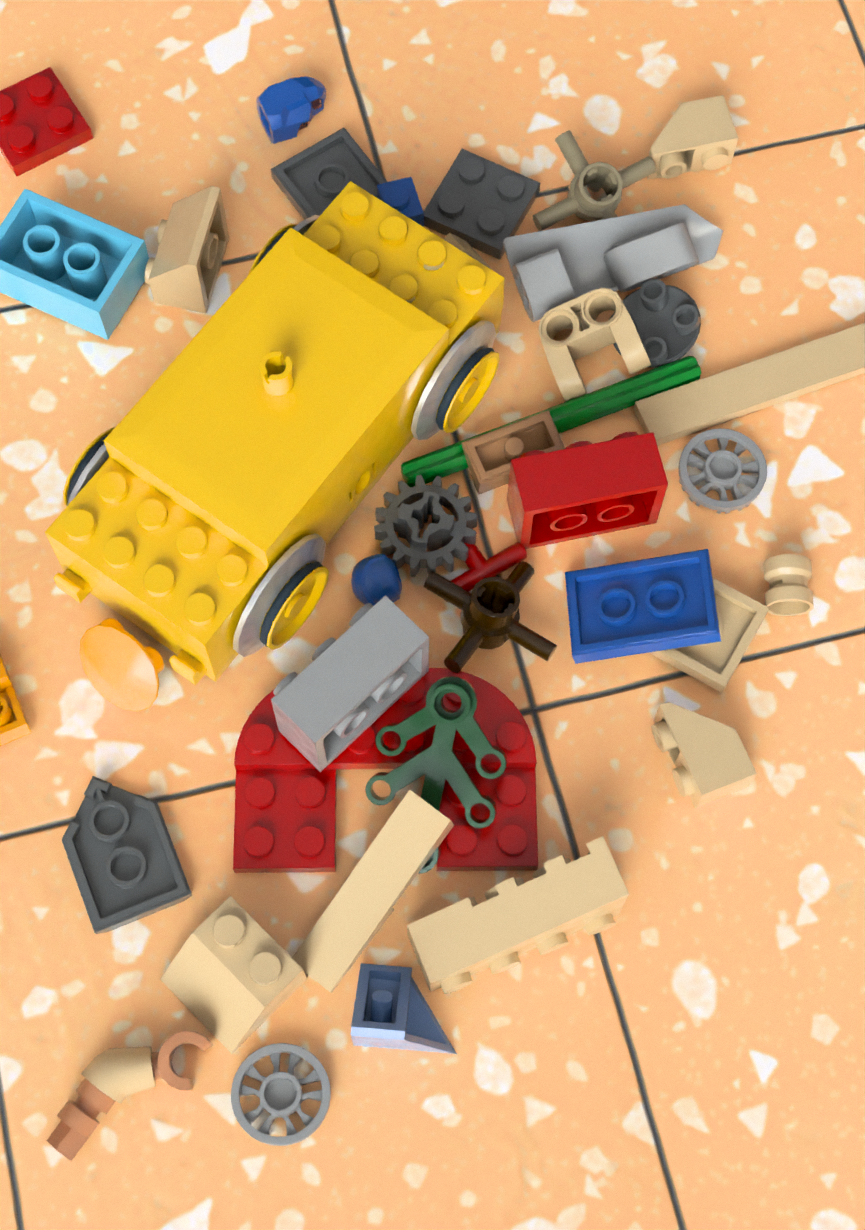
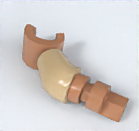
(113, 1078)

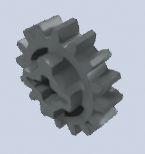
(408, 515)

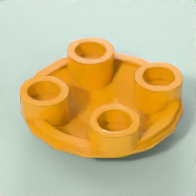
(120, 666)

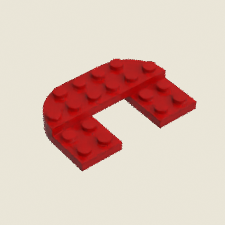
(290, 807)

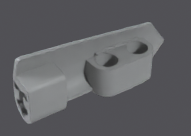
(608, 254)

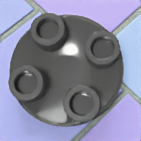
(664, 320)

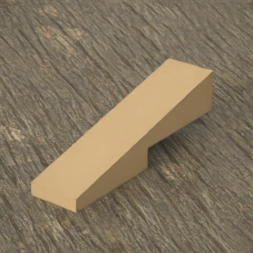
(372, 890)

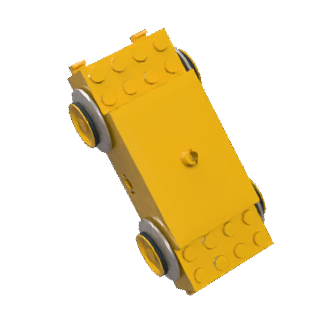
(273, 428)

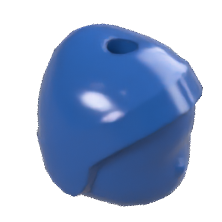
(375, 578)

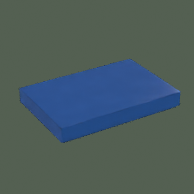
(642, 606)

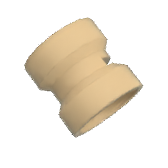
(788, 585)

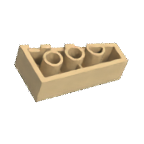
(519, 918)

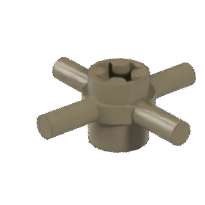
(596, 176)

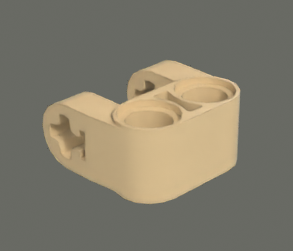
(588, 337)

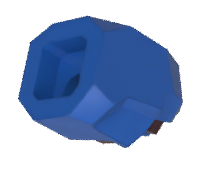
(290, 106)

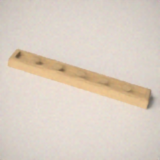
(753, 386)

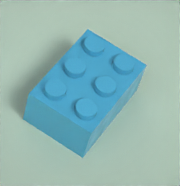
(69, 263)

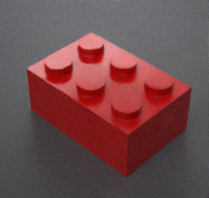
(586, 489)

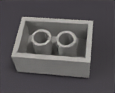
(351, 682)

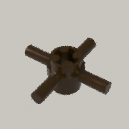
(489, 615)

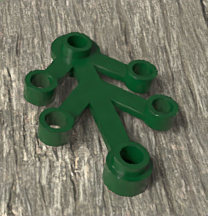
(439, 760)

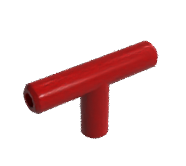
(481, 568)

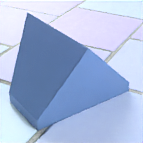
(394, 1012)

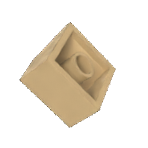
(189, 252)
(232, 974)

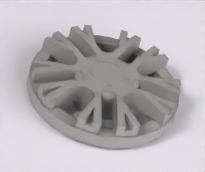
(722, 470)
(280, 1094)

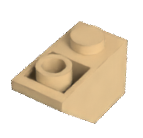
(695, 139)
(705, 753)

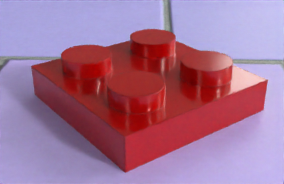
(39, 122)

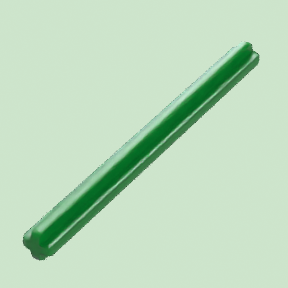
(567, 414)

